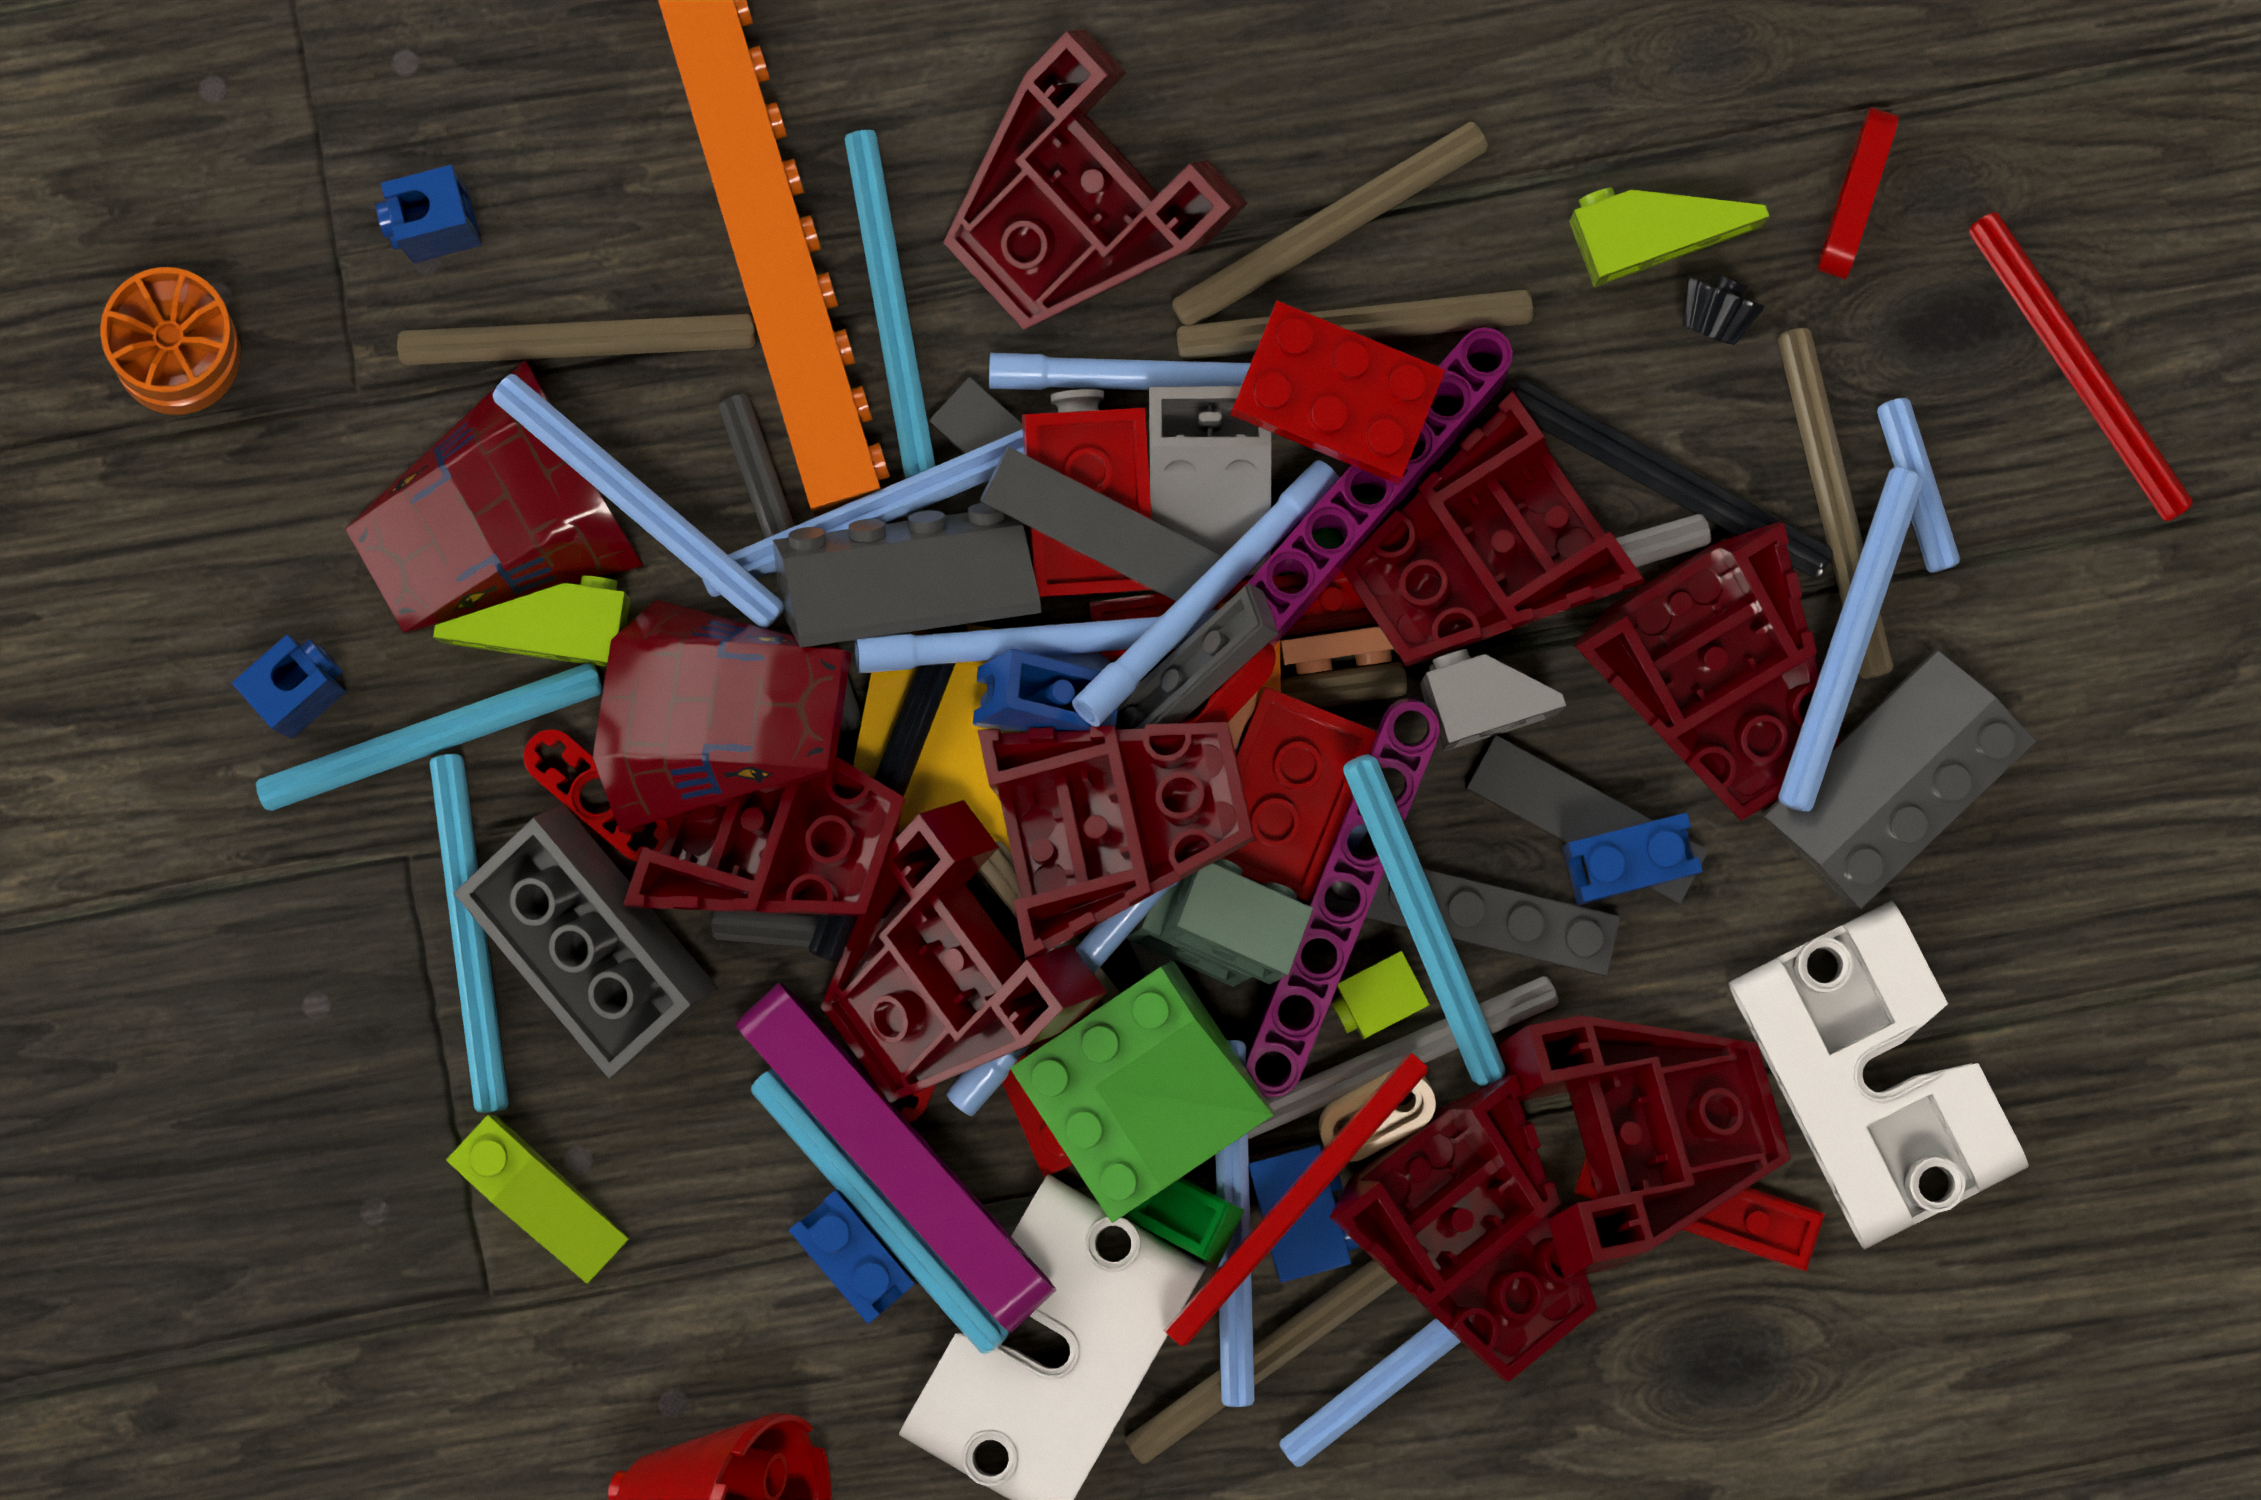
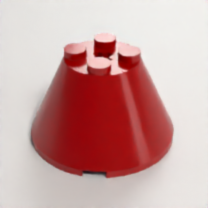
(742, 1462)

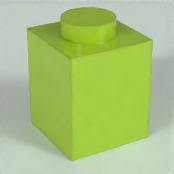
(1378, 997)

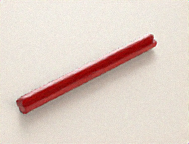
(2080, 366)

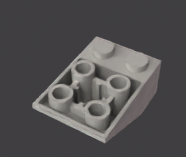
(1207, 466)

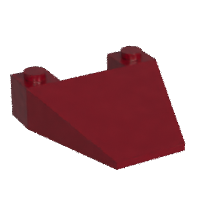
(1061, 207)
(931, 976)
(1664, 1124)

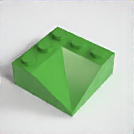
(1142, 1091)

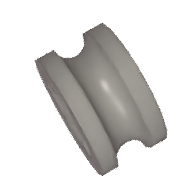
(1077, 400)

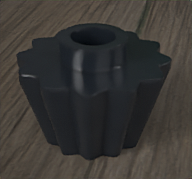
(1719, 308)

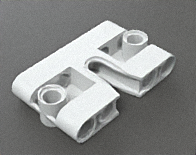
(1864, 1139)
(1060, 1416)

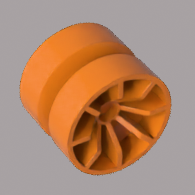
(170, 340)

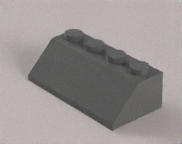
(904, 575)
(1901, 779)
(563, 924)

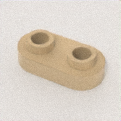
(1401, 1123)

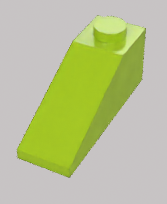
(1649, 228)
(554, 623)
(537, 1197)

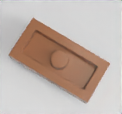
(1315, 651)

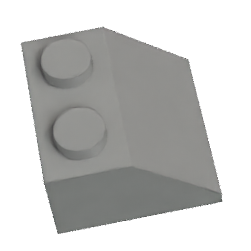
(1483, 698)

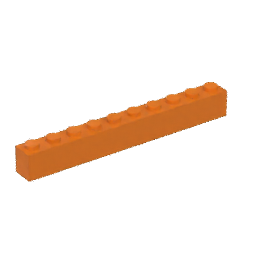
(775, 251)

